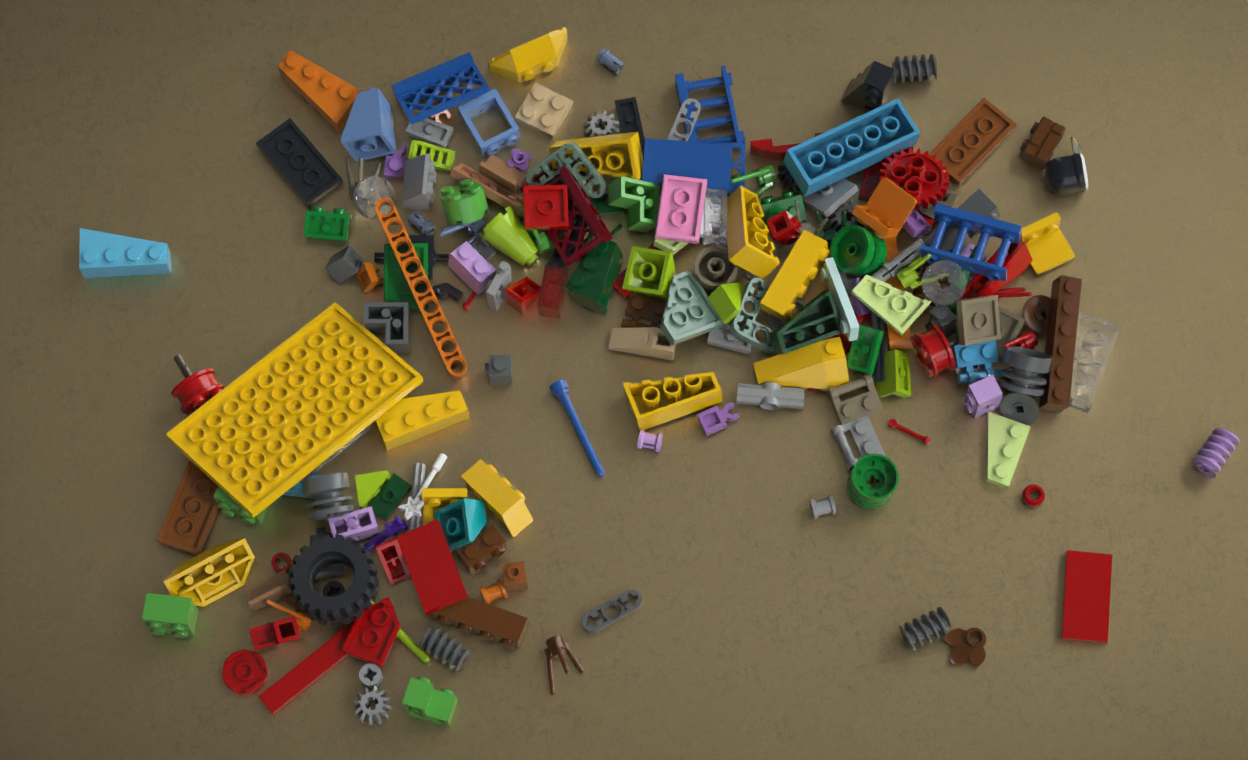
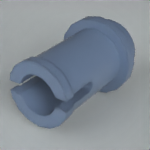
(610, 60)
(424, 226)

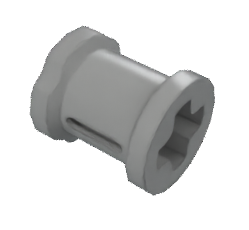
(822, 506)

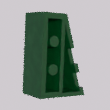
(808, 325)

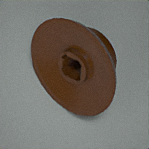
(1033, 305)

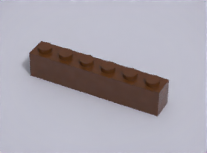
(1061, 342)

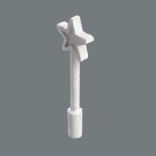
(413, 506)

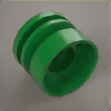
(879, 471)

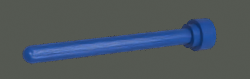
(560, 390)

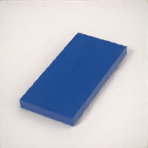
(687, 160)

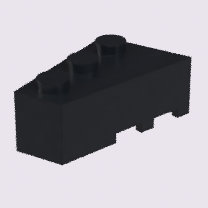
(870, 88)

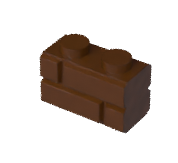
(1043, 142)

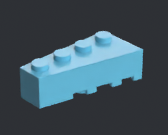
(119, 255)

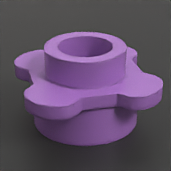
(520, 165)

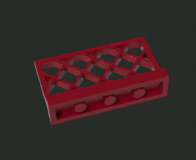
(590, 217)

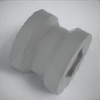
(370, 680)

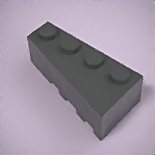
(976, 203)

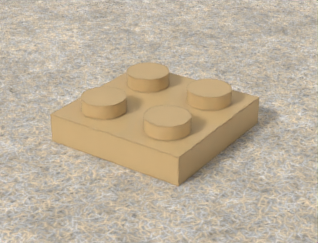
(543, 110)

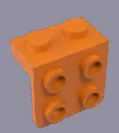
(886, 209)

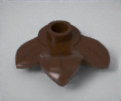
(964, 649)

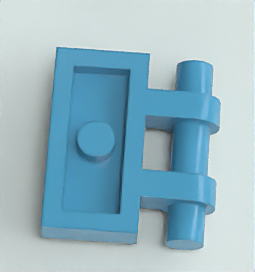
(973, 355)

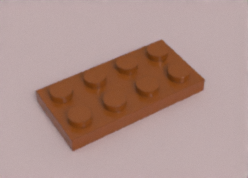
(973, 140)
(190, 512)

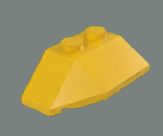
(530, 58)
(212, 572)

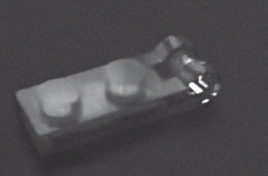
(715, 217)

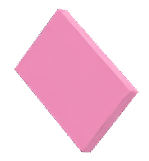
(681, 209)

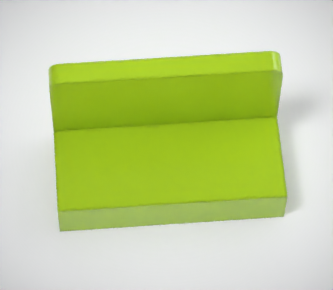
(897, 375)

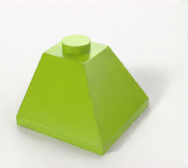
(649, 272)

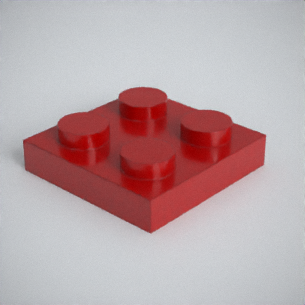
(545, 207)

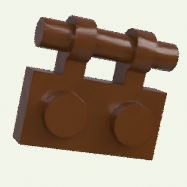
(643, 308)

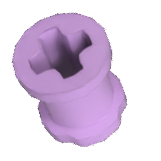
(649, 440)

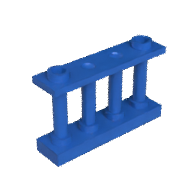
(684, 87)
(967, 222)

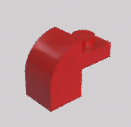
(274, 633)

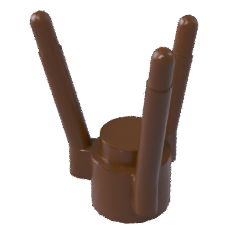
(557, 648)

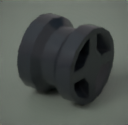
(331, 587)

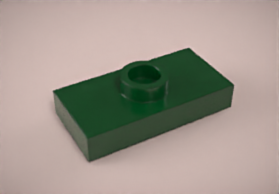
(390, 497)

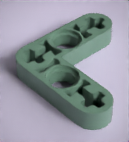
(564, 160)
(750, 324)

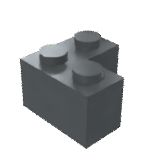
(393, 320)

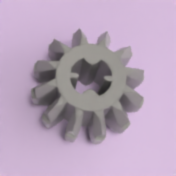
(608, 124)
(364, 709)

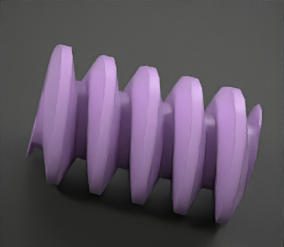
(1214, 451)

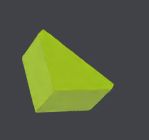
(727, 300)
(369, 485)

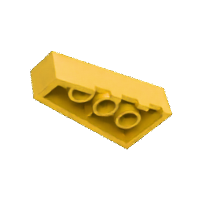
(748, 234)
(795, 276)
(420, 416)

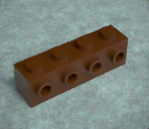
(484, 620)

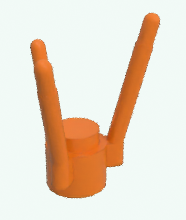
(302, 620)

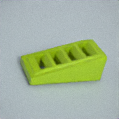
(433, 149)

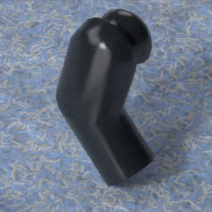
(447, 290)

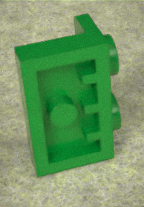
(327, 223)
(865, 350)

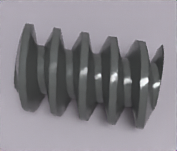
(914, 68)
(925, 628)
(444, 649)

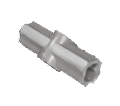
(770, 396)

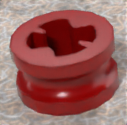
(277, 557)

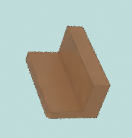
(501, 173)
(268, 589)

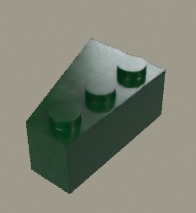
(595, 276)

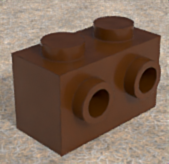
(482, 550)

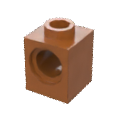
(514, 576)

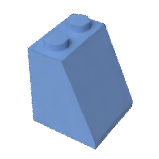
(369, 127)

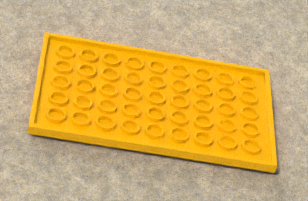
(294, 409)

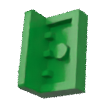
(773, 206)

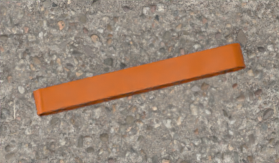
(416, 278)

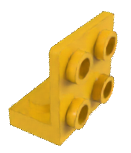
(1046, 244)
(438, 498)

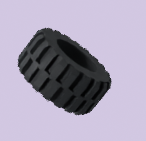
(317, 557)

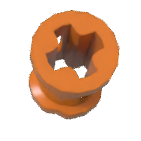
(493, 592)

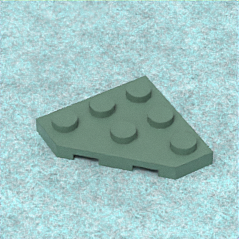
(687, 310)

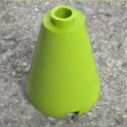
(509, 237)

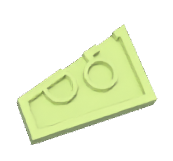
(892, 305)

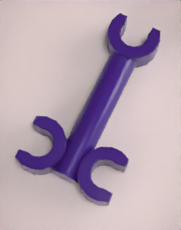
(391, 529)

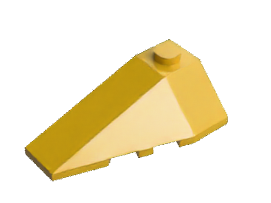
(811, 366)

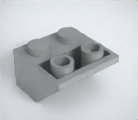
(418, 183)

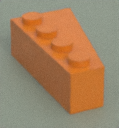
(320, 89)

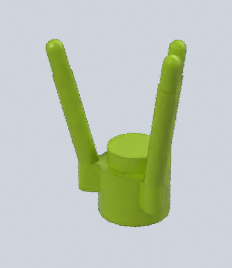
(909, 275)

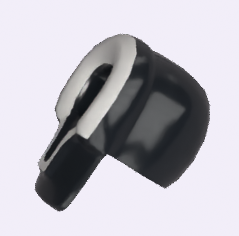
(1067, 173)

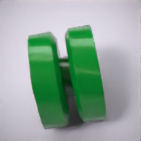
(858, 251)

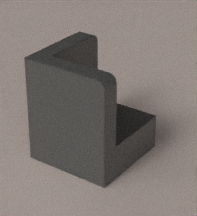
(344, 264)

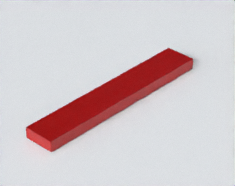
(305, 672)

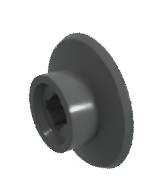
(1010, 408)

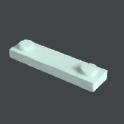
(848, 319)

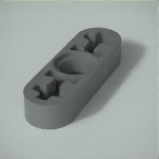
(594, 613)

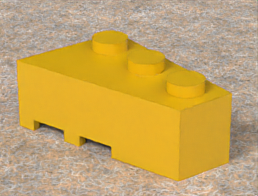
(498, 496)

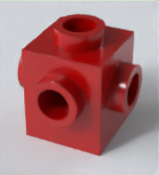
(784, 228)

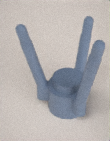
(474, 227)

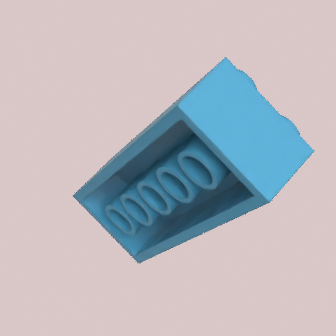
(851, 147)

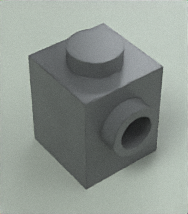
(499, 369)

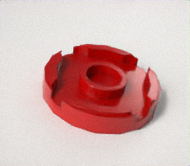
(245, 672)

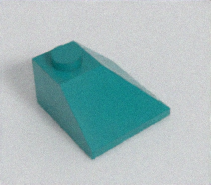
(462, 521)

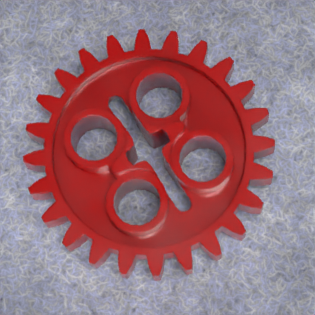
(917, 175)

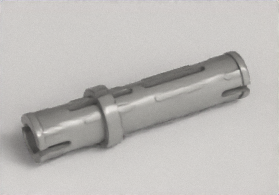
(906, 256)

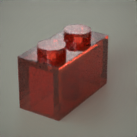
(552, 292)

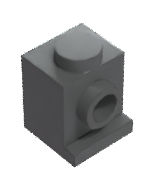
(943, 319)

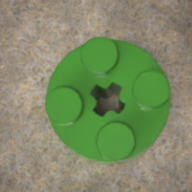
(464, 202)

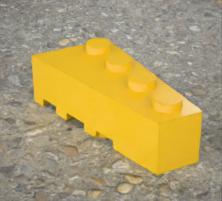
(609, 154)
(671, 398)

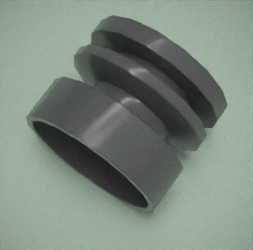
(1025, 368)
(327, 496)

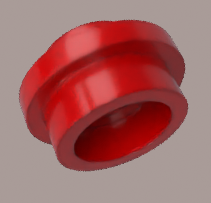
(1036, 490)

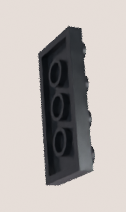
(299, 162)

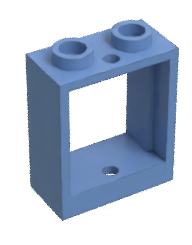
(480, 105)

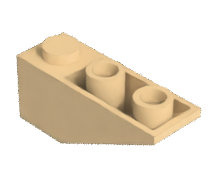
(642, 341)

